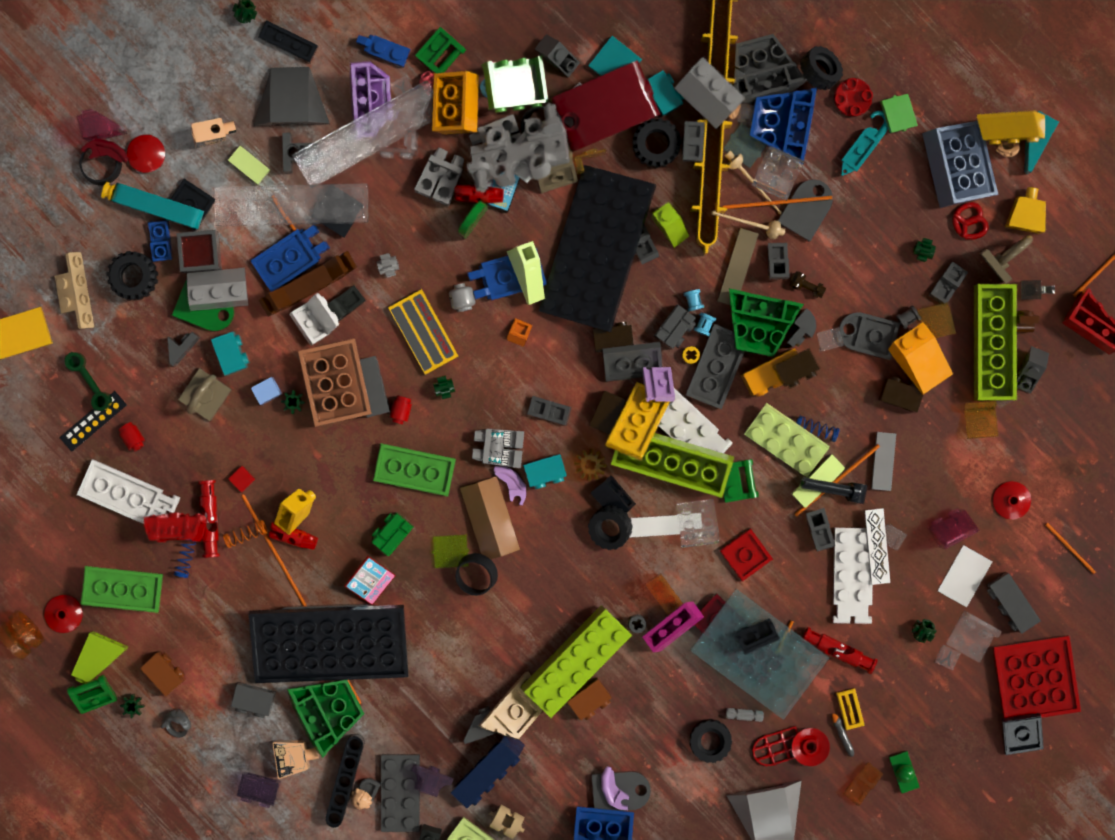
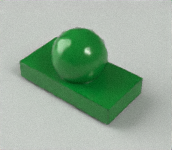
(904, 772)

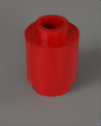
(400, 409)
(132, 437)

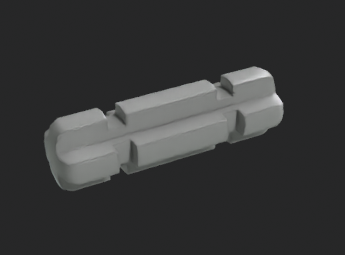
(743, 714)

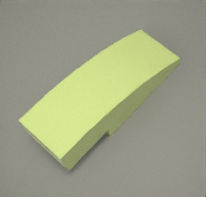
(827, 471)

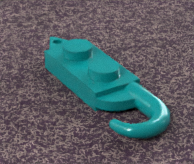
(863, 146)

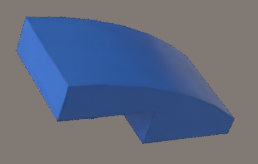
(160, 240)

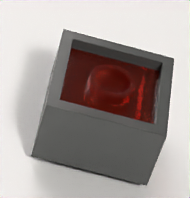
(199, 251)

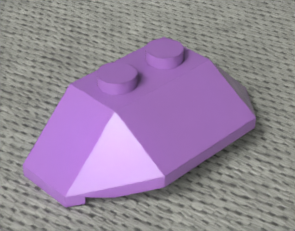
(368, 88)

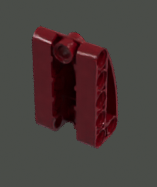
(606, 105)

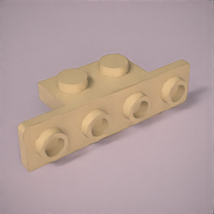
(73, 291)

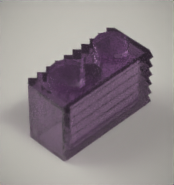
(258, 789)

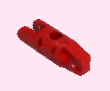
(468, 193)
(297, 538)

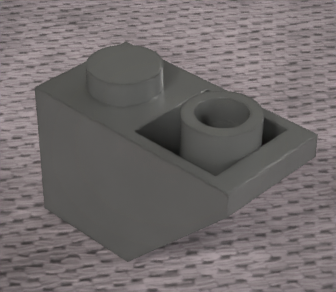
(557, 55)
(1032, 369)

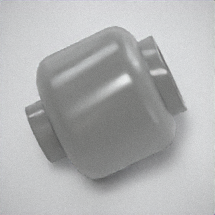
(462, 298)

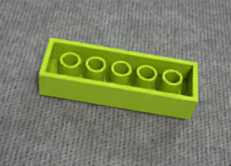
(995, 342)
(681, 464)
(575, 661)

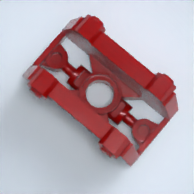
(175, 527)

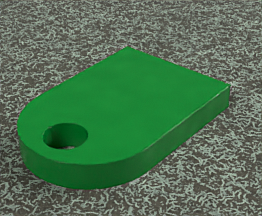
(472, 219)
(206, 319)

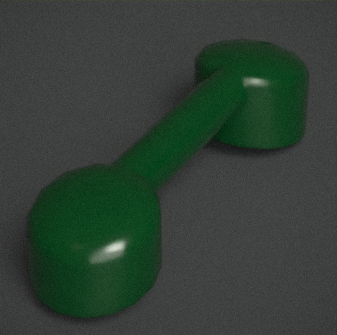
(76, 362)

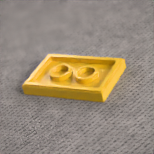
(23, 333)

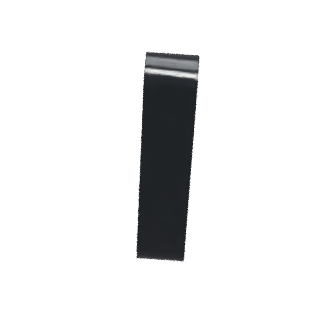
(341, 789)

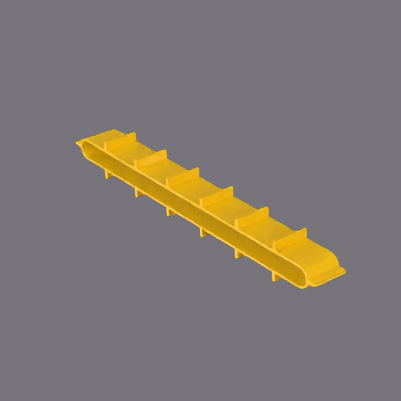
(730, 39)

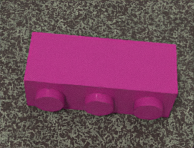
(673, 627)

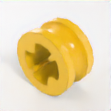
(107, 191)
(690, 361)

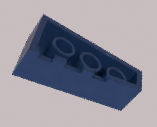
(487, 770)

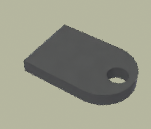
(806, 217)
(870, 334)
(627, 782)

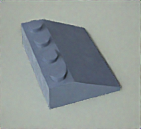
(959, 164)

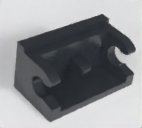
(612, 494)
(757, 636)

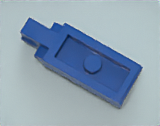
(384, 49)

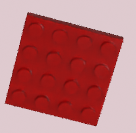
(1037, 677)

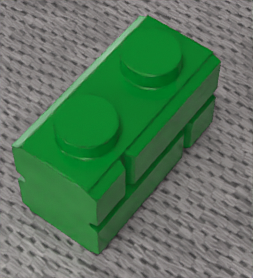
(392, 533)

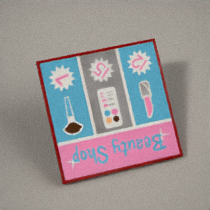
(370, 580)

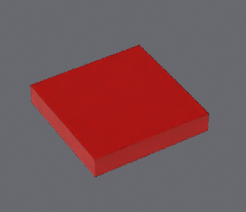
(746, 554)

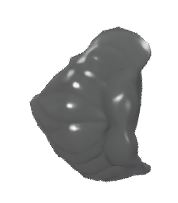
(176, 716)

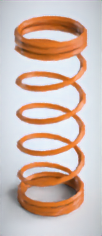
(227, 540)

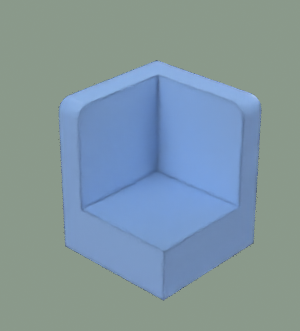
(266, 391)

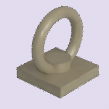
(559, 175)
(1000, 262)
(204, 395)

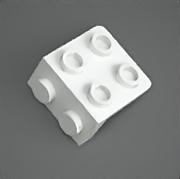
(315, 319)

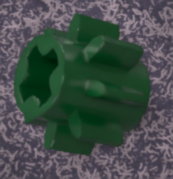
(244, 11)
(924, 249)
(444, 387)
(298, 402)
(924, 630)
(136, 709)

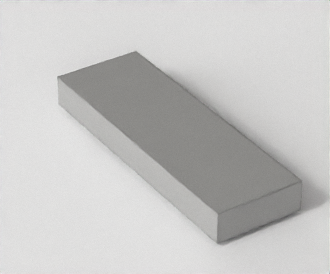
(883, 461)

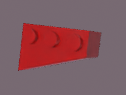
(1092, 322)

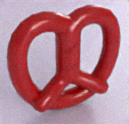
(970, 221)

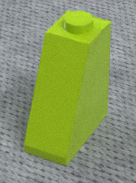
(670, 224)
(96, 656)

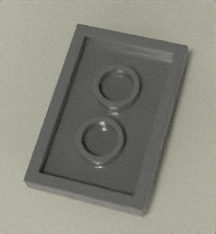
(628, 361)

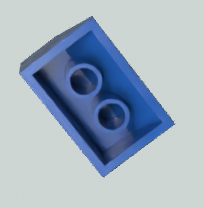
(602, 824)

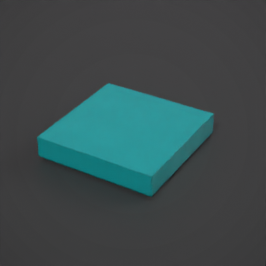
(612, 57)

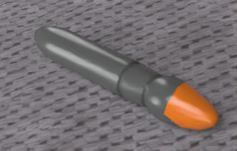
(842, 734)

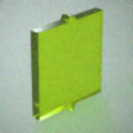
(449, 550)

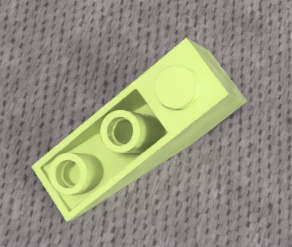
(528, 271)

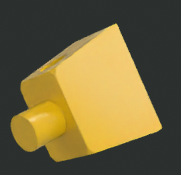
(1028, 213)
(299, 505)

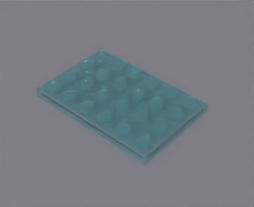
(771, 674)

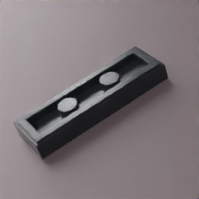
(288, 41)

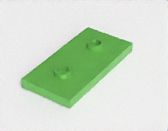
(414, 469)
(121, 589)

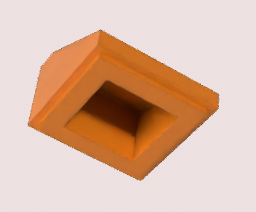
(519, 332)

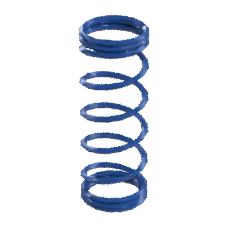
(835, 433)
(180, 574)

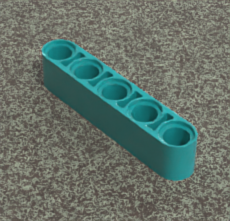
(157, 206)

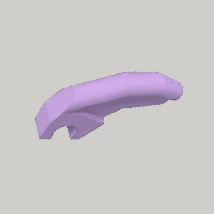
(514, 482)
(611, 791)

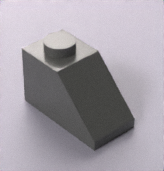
(475, 732)

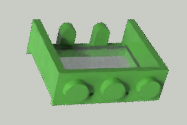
(515, 84)

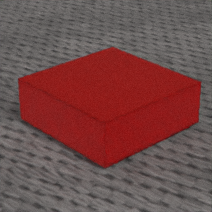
(242, 479)

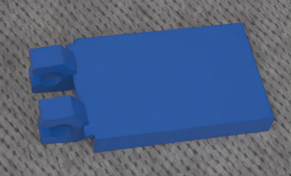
(289, 258)
(498, 279)

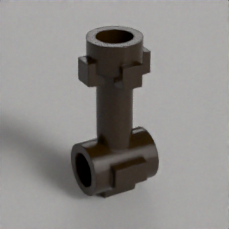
(798, 281)

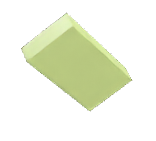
(249, 165)

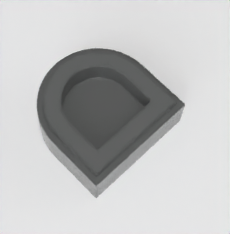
(370, 786)

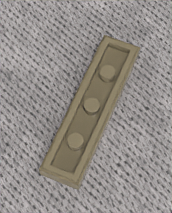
(738, 264)

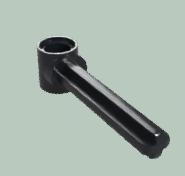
(853, 491)

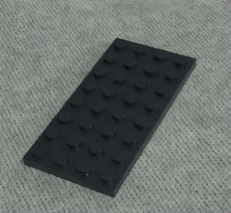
(597, 248)
(329, 643)

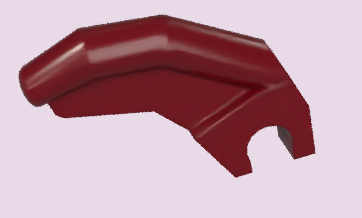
(105, 148)

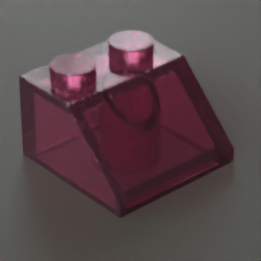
(95, 126)
(952, 528)

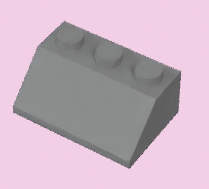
(709, 93)
(217, 289)

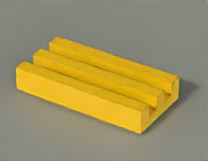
(845, 693)

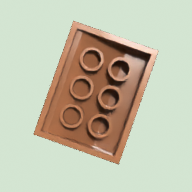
(334, 382)

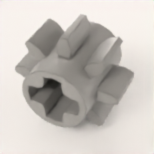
(388, 265)

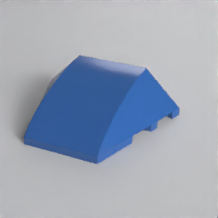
(784, 121)

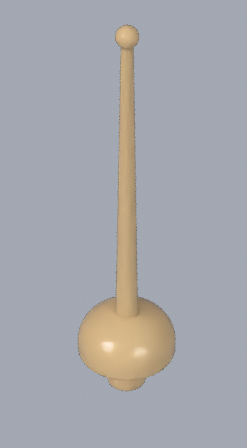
(736, 162)
(773, 229)

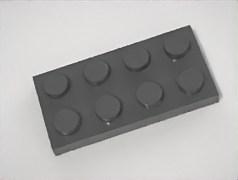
(716, 368)
(398, 796)

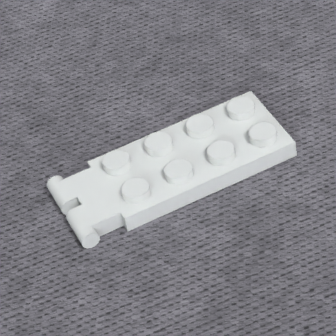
(689, 425)
(124, 493)
(852, 576)

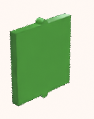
(899, 113)

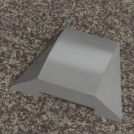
(768, 811)

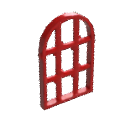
(782, 740)

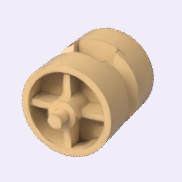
(506, 821)

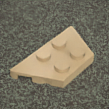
(513, 712)

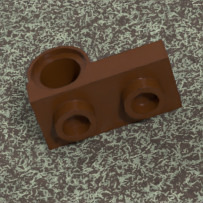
(1026, 321)

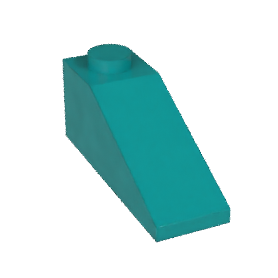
(1034, 150)

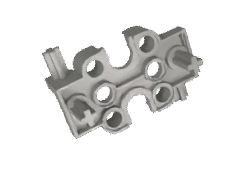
(550, 136)

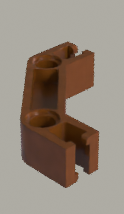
(308, 284)

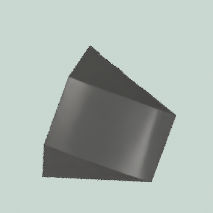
(764, 69)
(291, 99)

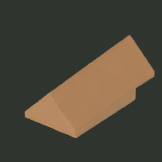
(490, 518)

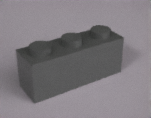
(374, 386)
(1012, 603)

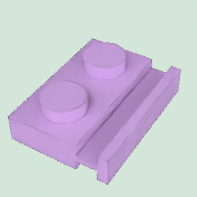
(658, 384)

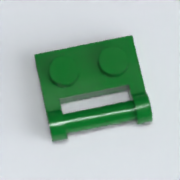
(435, 48)
(733, 489)
(92, 699)

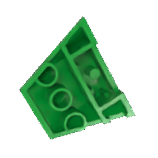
(760, 321)
(326, 712)

